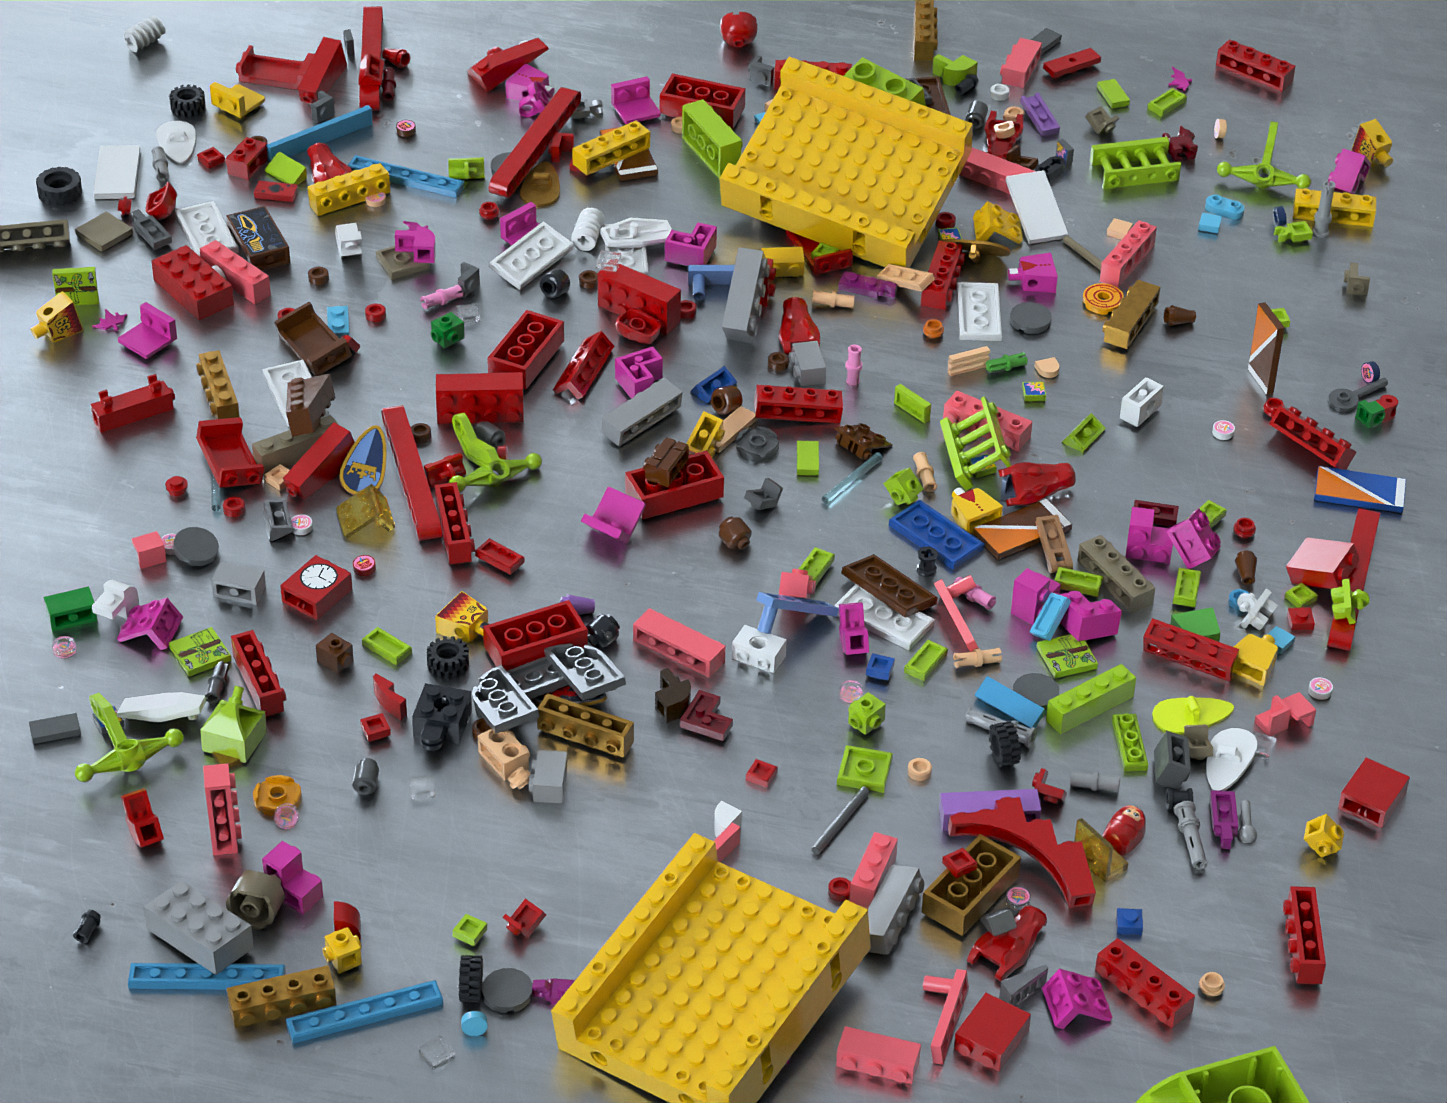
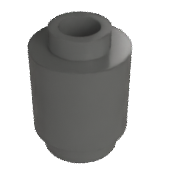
(977, 114)
(490, 434)
(366, 776)

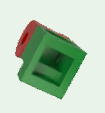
(1377, 411)

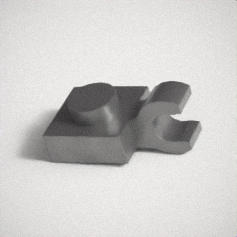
(585, 108)

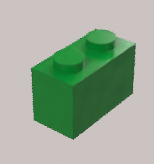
(70, 608)

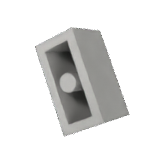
(808, 363)
(238, 583)
(549, 776)

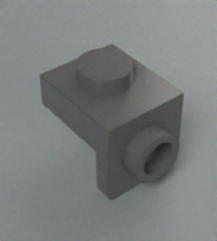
(761, 72)
(323, 107)
(469, 278)
(766, 496)

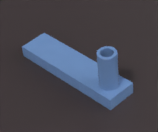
(708, 275)
(775, 601)

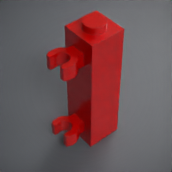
(132, 405)

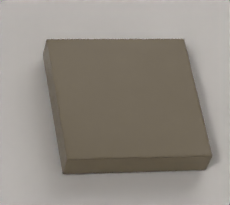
(104, 231)
(398, 263)

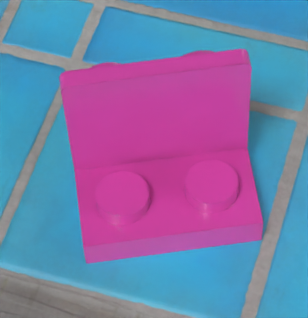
(633, 100)
(518, 223)
(151, 334)
(616, 515)
(1194, 539)
(156, 619)
(1074, 994)

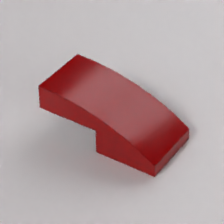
(388, 698)

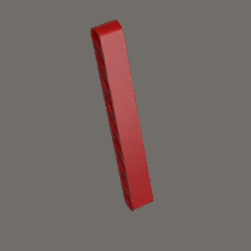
(371, 43)
(534, 142)
(411, 473)
(1363, 538)

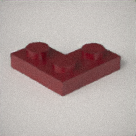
(1163, 513)
(702, 717)

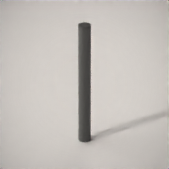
(840, 820)

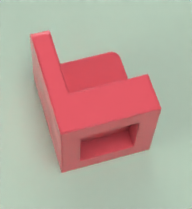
(149, 549)
(1301, 708)
(1275, 719)

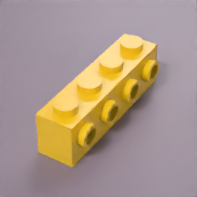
(611, 147)
(348, 189)
(1345, 207)

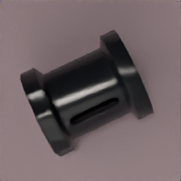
(927, 561)
(1176, 796)

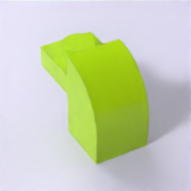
(954, 71)

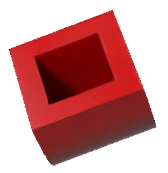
(347, 916)

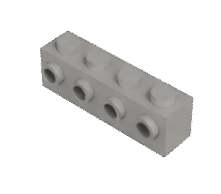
(641, 411)
(892, 906)

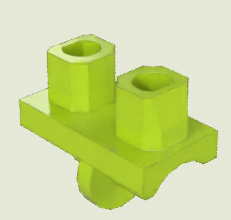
(466, 168)
(1352, 600)

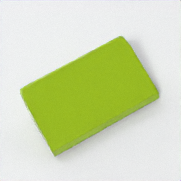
(286, 169)
(1084, 433)

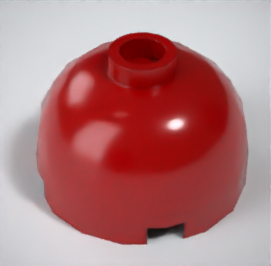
(738, 29)

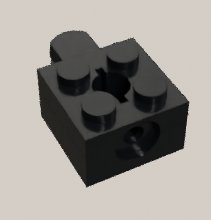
(441, 719)

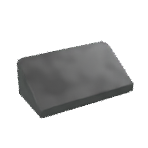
(277, 518)

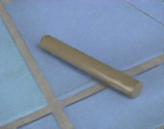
(1082, 251)

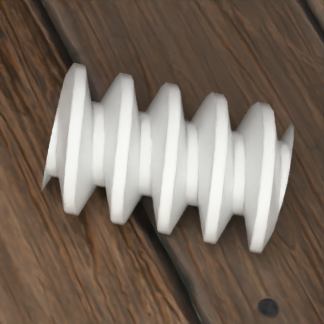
(143, 33)
(587, 229)

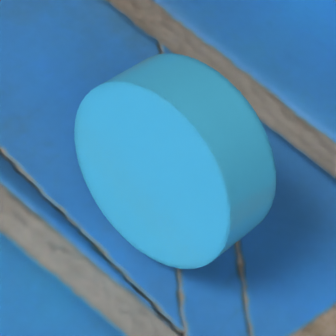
(474, 1023)

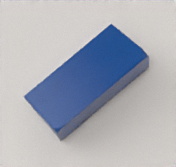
(718, 379)

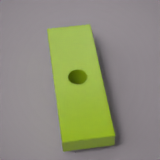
(1130, 742)

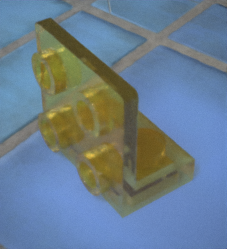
(363, 509)
(1099, 852)

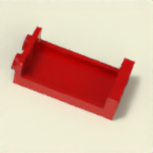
(271, 70)
(821, 263)
(228, 452)

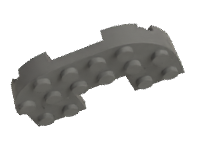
(506, 696)

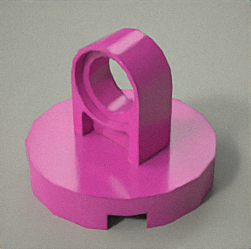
(537, 99)

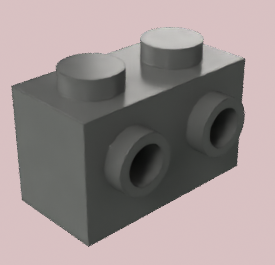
(1172, 760)

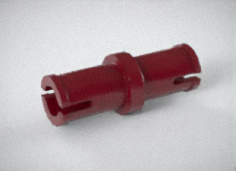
(388, 84)

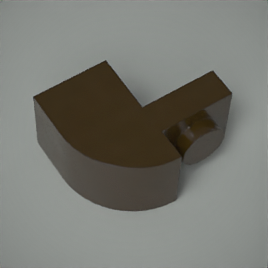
(673, 697)

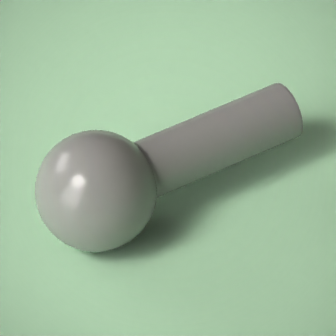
(1247, 832)

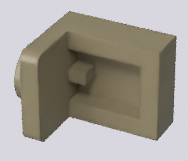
(1101, 120)
(1356, 284)
(1198, 741)

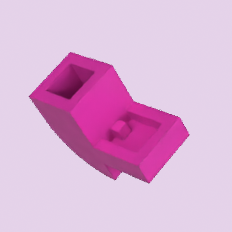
(419, 241)
(852, 629)

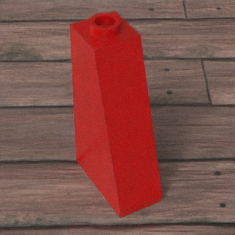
(323, 70)
(320, 462)

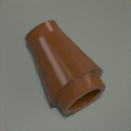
(1176, 315)
(1246, 565)

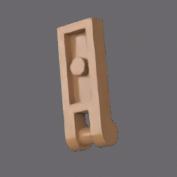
(1053, 542)

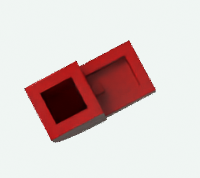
(140, 819)

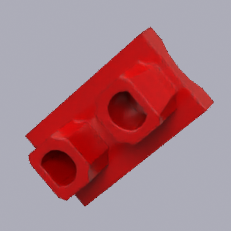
(444, 469)

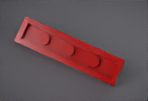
(585, 365)
(1190, 648)

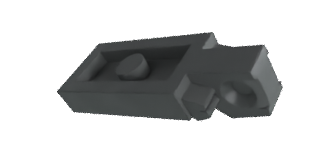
(151, 230)

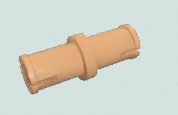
(833, 299)
(925, 472)
(977, 657)

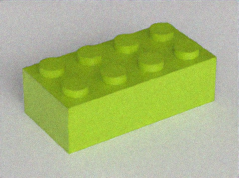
(710, 136)

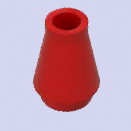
(398, 57)

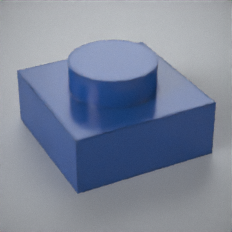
(880, 666)
(1129, 921)

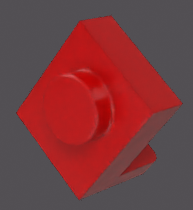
(560, 143)
(1050, 793)
(524, 919)

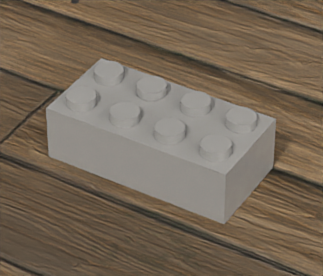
(745, 295)
(198, 927)

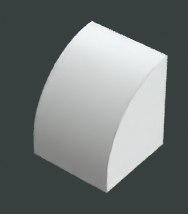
(724, 816)

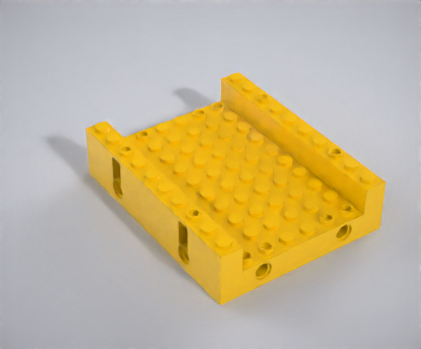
(848, 165)
(709, 982)

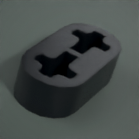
(1052, 166)

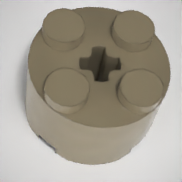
(256, 898)

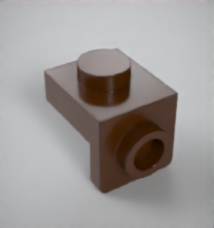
(1014, 156)

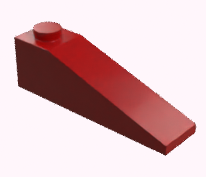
(503, 64)

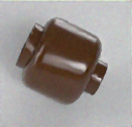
(726, 399)
(735, 533)

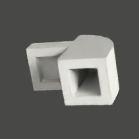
(348, 239)
(116, 600)

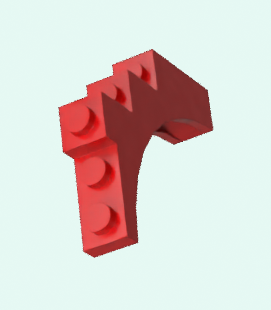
(1036, 838)

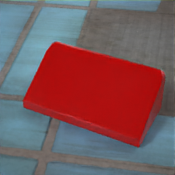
(371, 70)

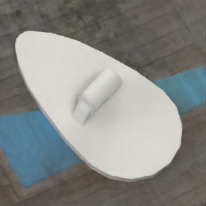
(177, 140)
(1231, 757)

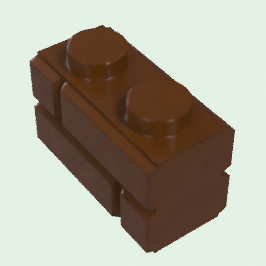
(666, 461)

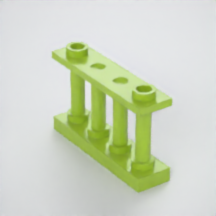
(1133, 151)
(955, 444)

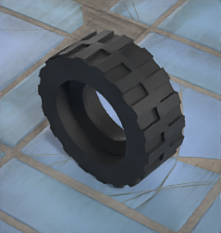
(57, 176)

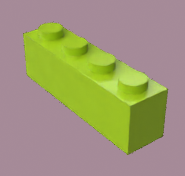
(1090, 699)

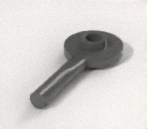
(1347, 400)

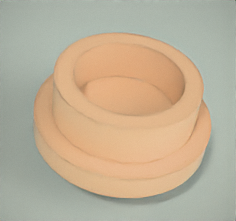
(519, 778)
(1212, 984)

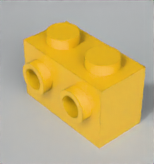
(706, 434)

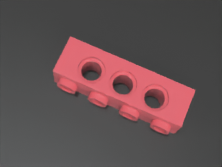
(1128, 254)

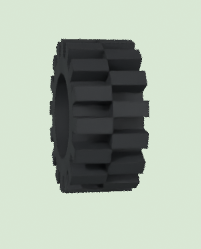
(187, 100)
(451, 666)
(1004, 744)
(470, 978)

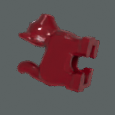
(1182, 145)

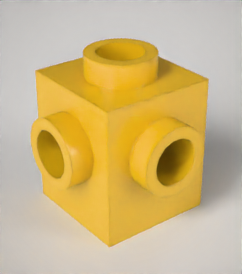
(1324, 835)
(342, 950)

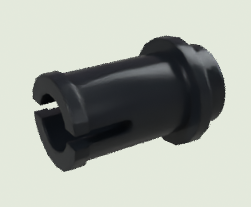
(969, 82)
(89, 921)

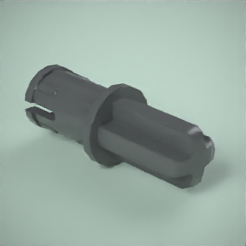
(217, 682)

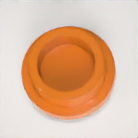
(933, 328)

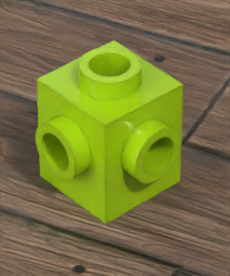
(903, 486)
(866, 713)

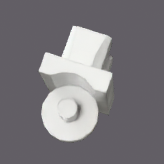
(1248, 603)

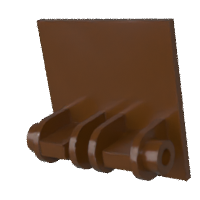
(860, 440)

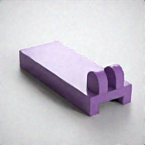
(1040, 115)

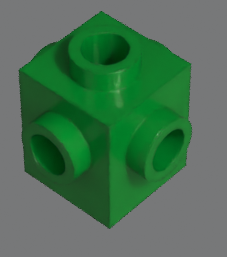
(447, 330)

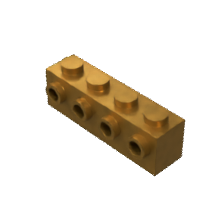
(925, 30)
(1131, 314)
(217, 385)
(585, 725)
(278, 998)

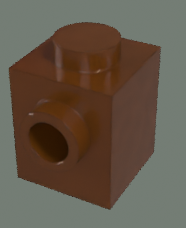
(334, 653)

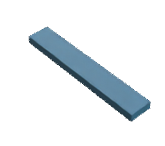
(321, 133)
(413, 177)
(198, 977)
(364, 1011)

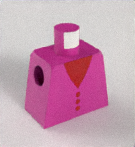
(517, 84)
(1035, 273)

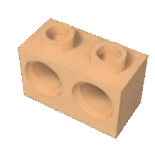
(503, 752)

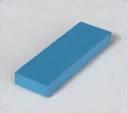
(1010, 703)

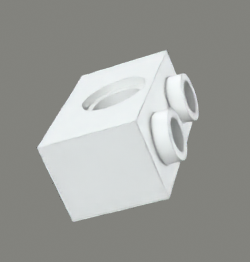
(1141, 402)
(759, 649)

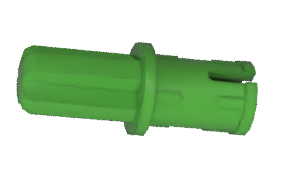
(1006, 362)

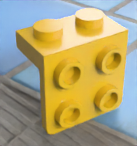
(236, 100)
(993, 219)

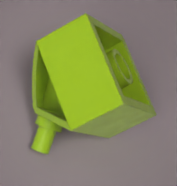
(233, 728)

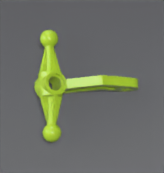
(1275, 176)
(487, 458)
(127, 753)

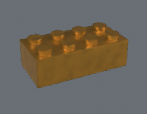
(964, 900)

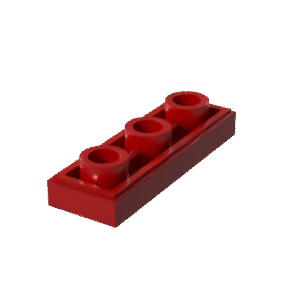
(1072, 62)

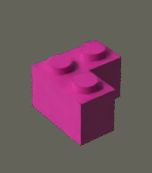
(1349, 171)
(691, 248)
(638, 370)
(1145, 540)
(1030, 594)
(1091, 619)
(300, 887)

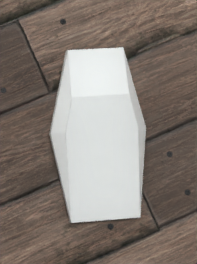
(636, 233)
(162, 707)

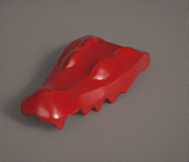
(1000, 146)
(324, 163)
(796, 324)
(1037, 481)
(1012, 947)

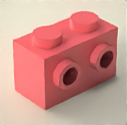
(797, 584)

